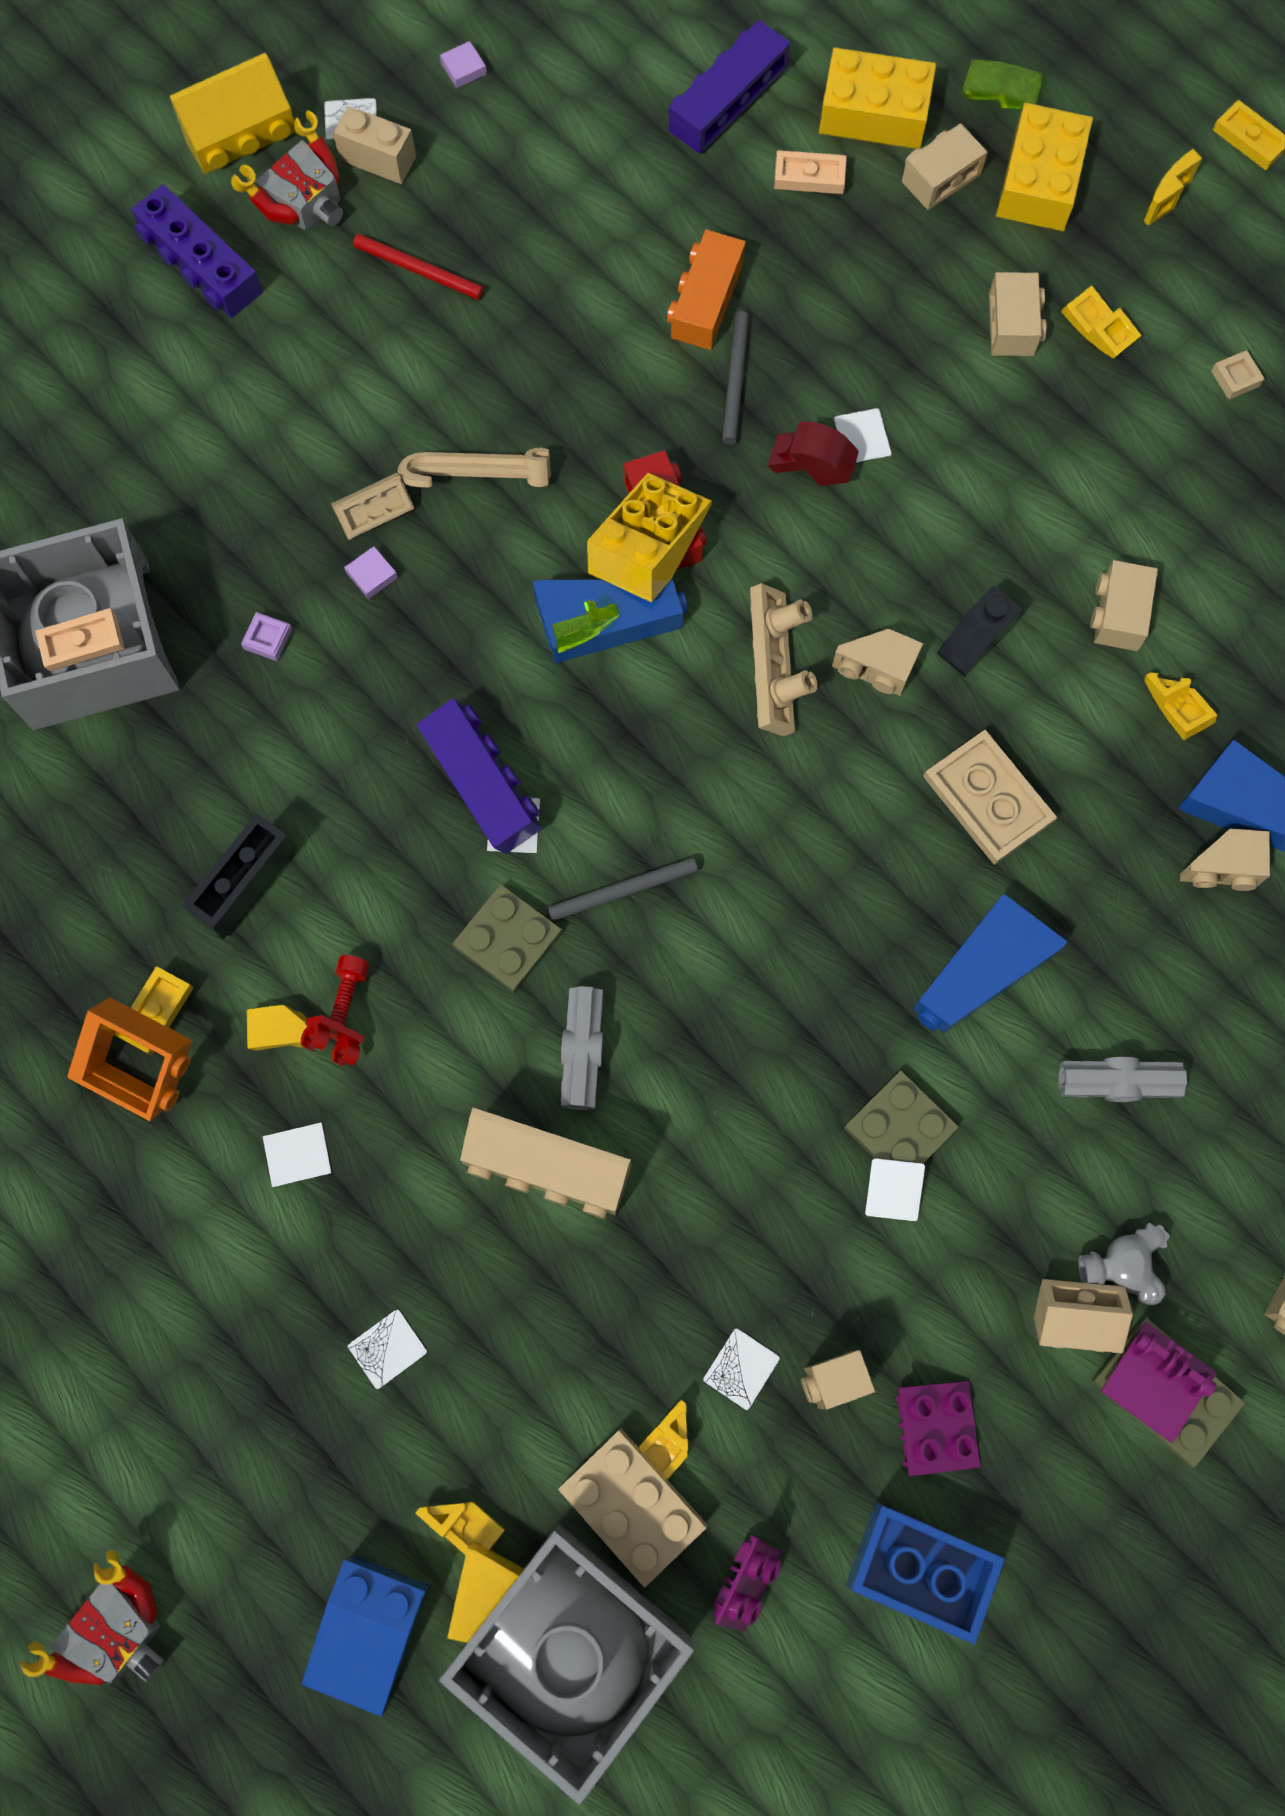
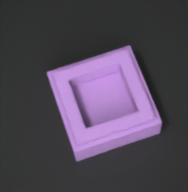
(463, 64)
(371, 572)
(266, 636)

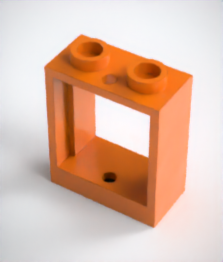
(92, 1071)

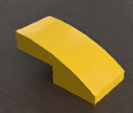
(1172, 186)
(1099, 325)

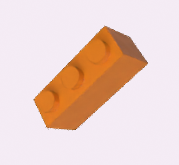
(706, 289)

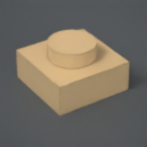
(1237, 374)

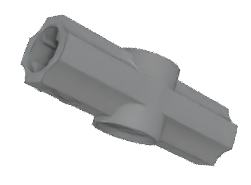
(582, 1048)
(1122, 1079)

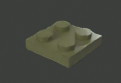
(507, 938)
(901, 1123)

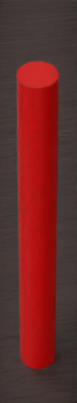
(418, 266)

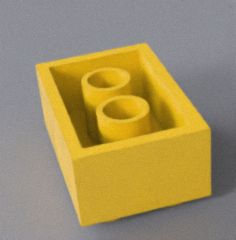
(877, 98)
(1044, 167)

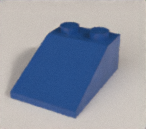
(364, 1634)

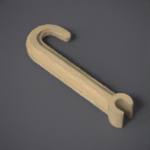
(532, 465)

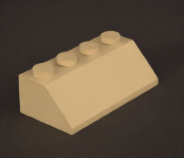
(544, 1162)

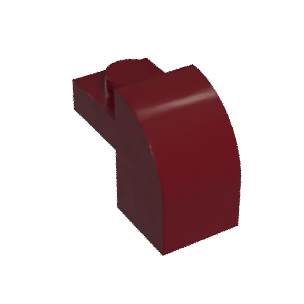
(816, 449)

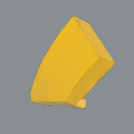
(1181, 705)
(274, 1027)
(668, 1441)
(462, 1524)

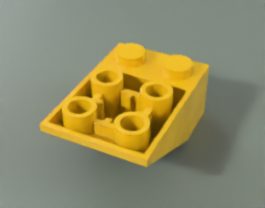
(646, 537)

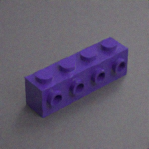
(728, 86)
(196, 251)
(480, 776)

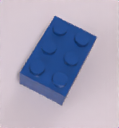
(925, 1573)

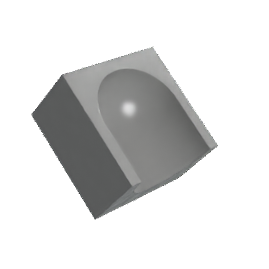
(63, 581)
(569, 1663)

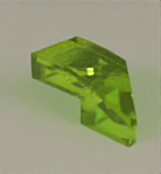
(584, 627)

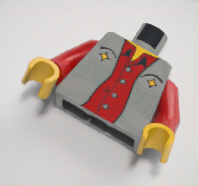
(299, 185)
(105, 1633)

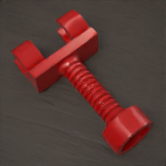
(320, 1028)

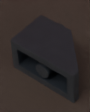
(980, 630)

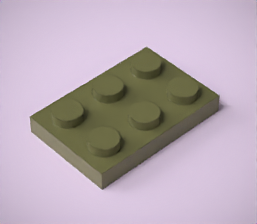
(1205, 1422)

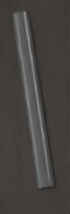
(735, 378)
(622, 889)

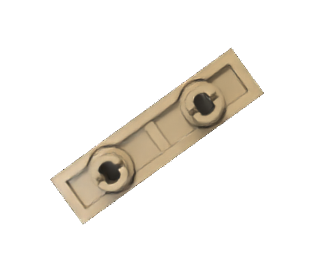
(770, 643)

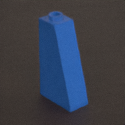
(636, 621)
(1241, 794)
(992, 959)

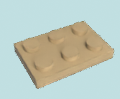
(989, 797)
(633, 1507)

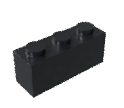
(239, 876)

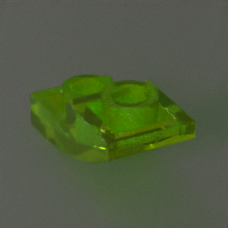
(1003, 82)

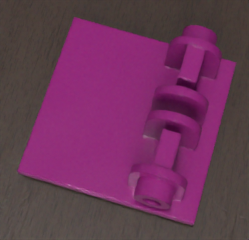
(1159, 1382)
(938, 1428)
(741, 1603)

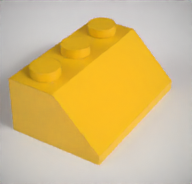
(233, 113)

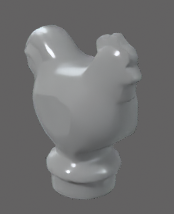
(1128, 1264)

